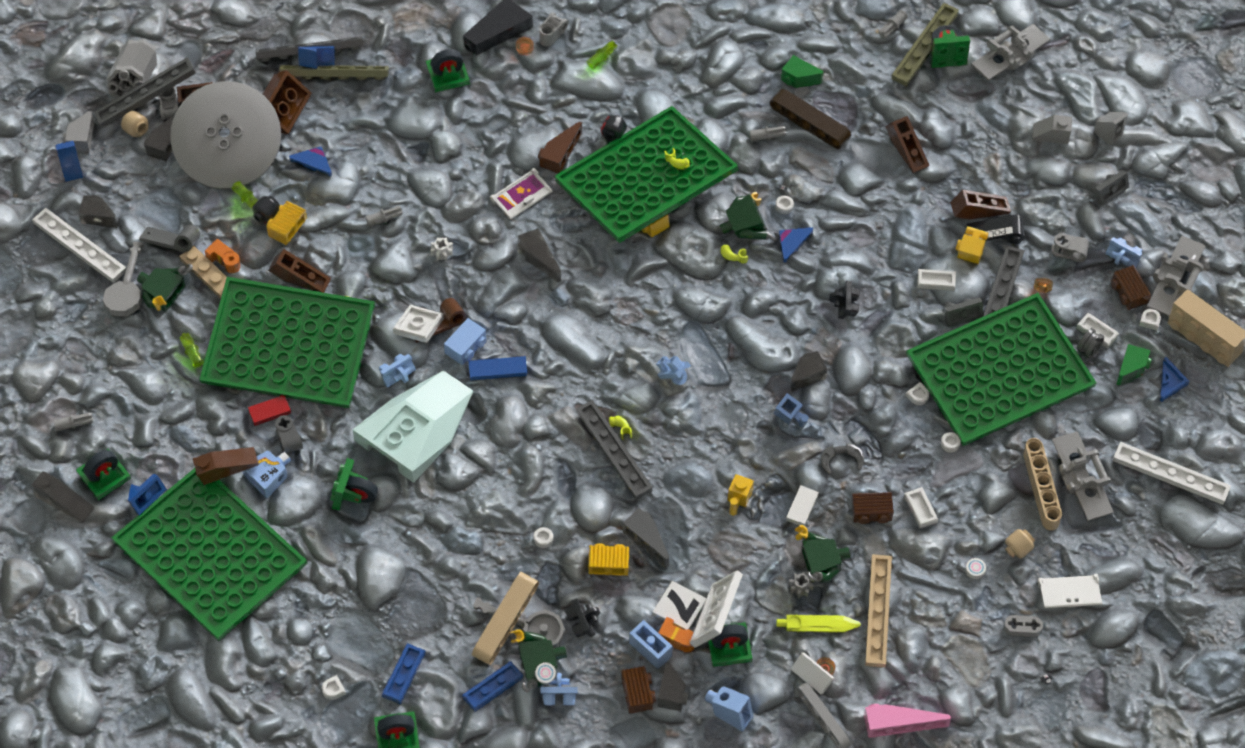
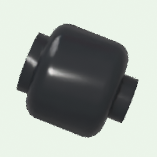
(613, 128)
(265, 209)

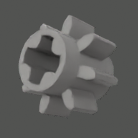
(795, 585)

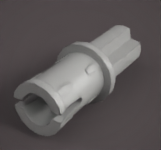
(893, 24)
(766, 133)
(383, 216)
(72, 421)

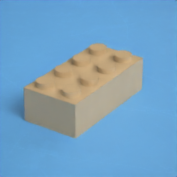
(1207, 328)

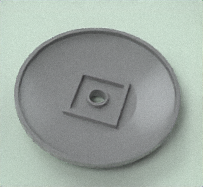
(229, 159)

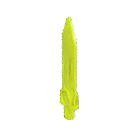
(817, 623)

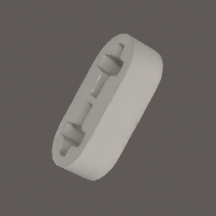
(1023, 626)

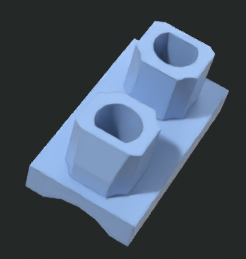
(1123, 253)
(673, 369)
(398, 370)
(569, 693)

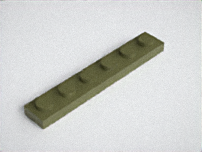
(923, 47)
(341, 72)

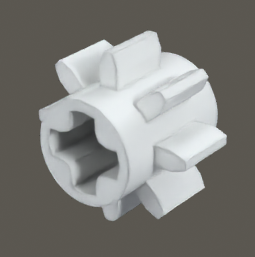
(441, 249)

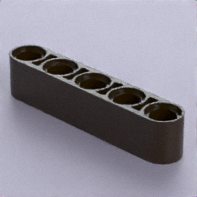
(810, 118)

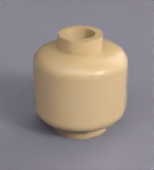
(134, 124)
(1019, 543)

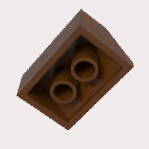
(287, 98)

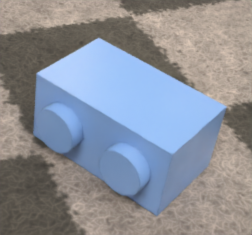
(465, 341)
(650, 644)

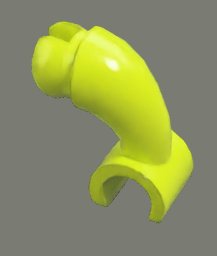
(677, 163)
(727, 253)
(620, 422)

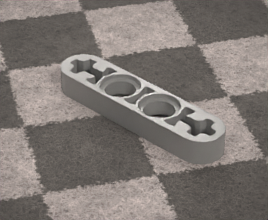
(823, 716)

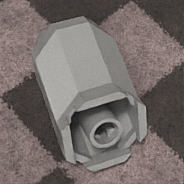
(132, 67)

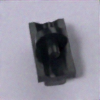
(842, 299)
(578, 610)

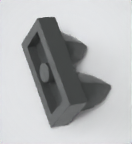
(1111, 187)
(963, 312)

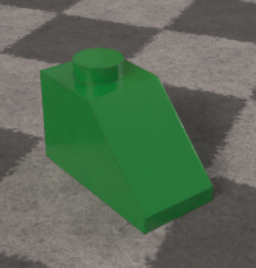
(800, 73)

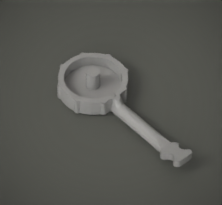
(124, 296)
(541, 622)

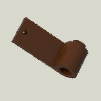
(453, 316)

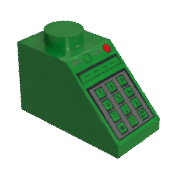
(1134, 364)

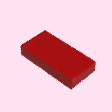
(269, 410)

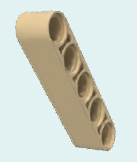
(1042, 492)
(505, 618)

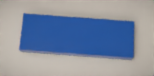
(69, 161)
(497, 368)
(403, 673)
(492, 686)

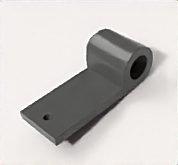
(183, 241)

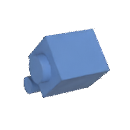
(789, 409)

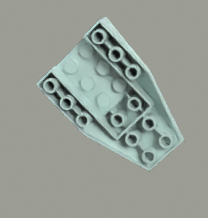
(416, 424)

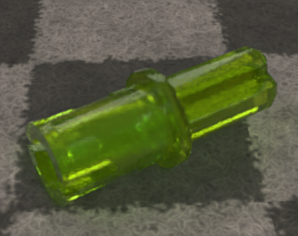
(601, 54)
(246, 196)
(191, 350)

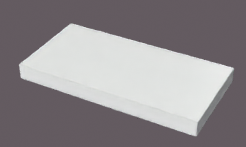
(716, 609)

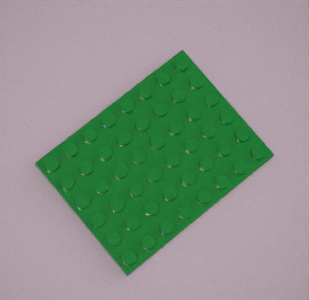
(633, 184)
(287, 342)
(1000, 369)
(209, 552)

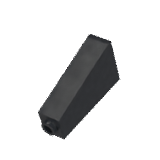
(497, 26)

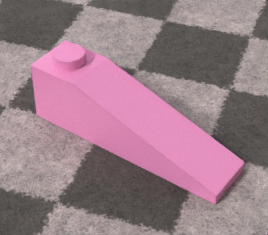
(892, 720)

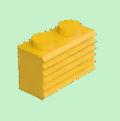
(286, 222)
(608, 560)

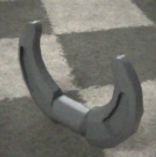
(851, 450)

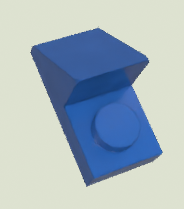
(316, 56)
(146, 494)

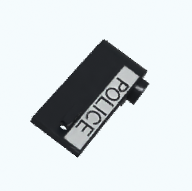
(1007, 226)

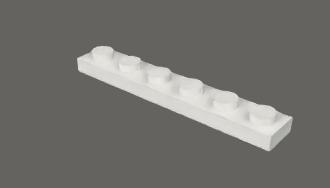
(79, 245)
(1171, 473)

